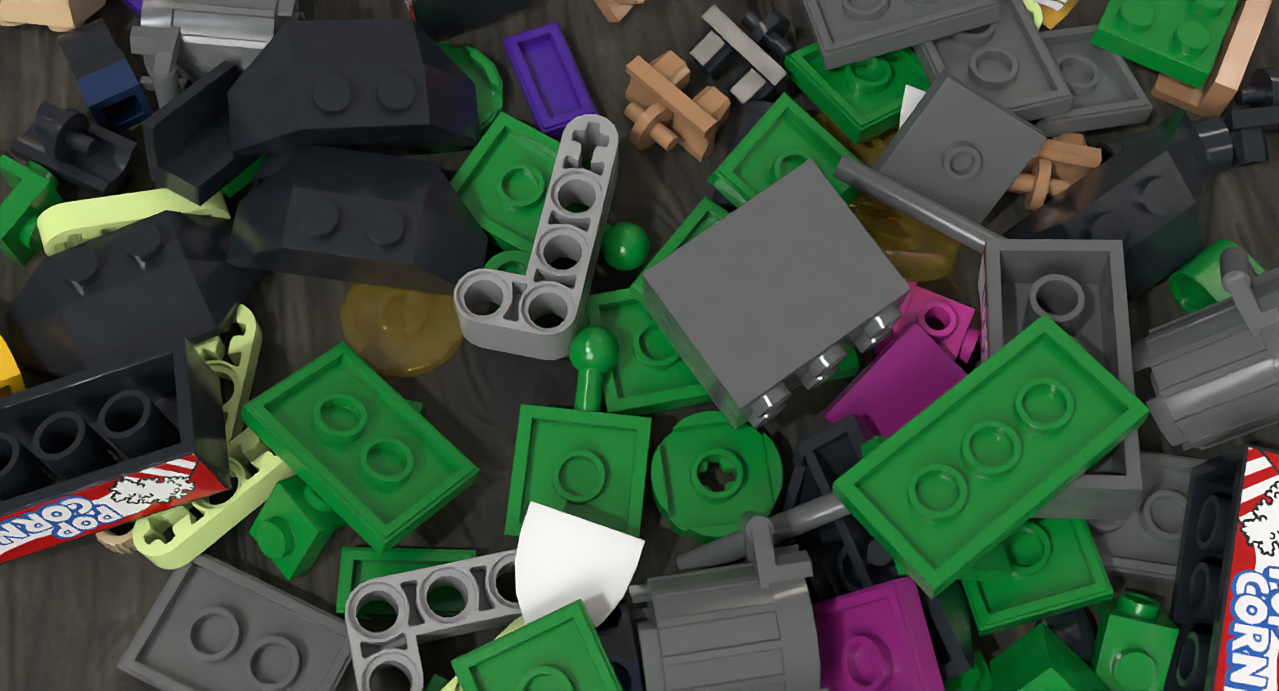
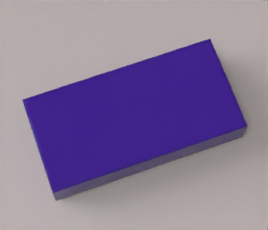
(548, 78)

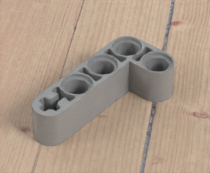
(558, 236)
(417, 622)

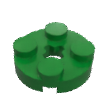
(685, 454)

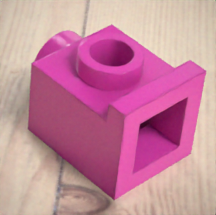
(944, 315)

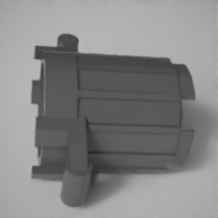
(194, 36)
(1218, 364)
(731, 623)

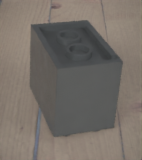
(775, 296)

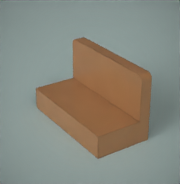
(1227, 68)

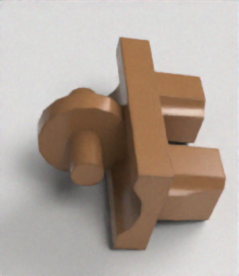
(666, 113)
(1055, 168)

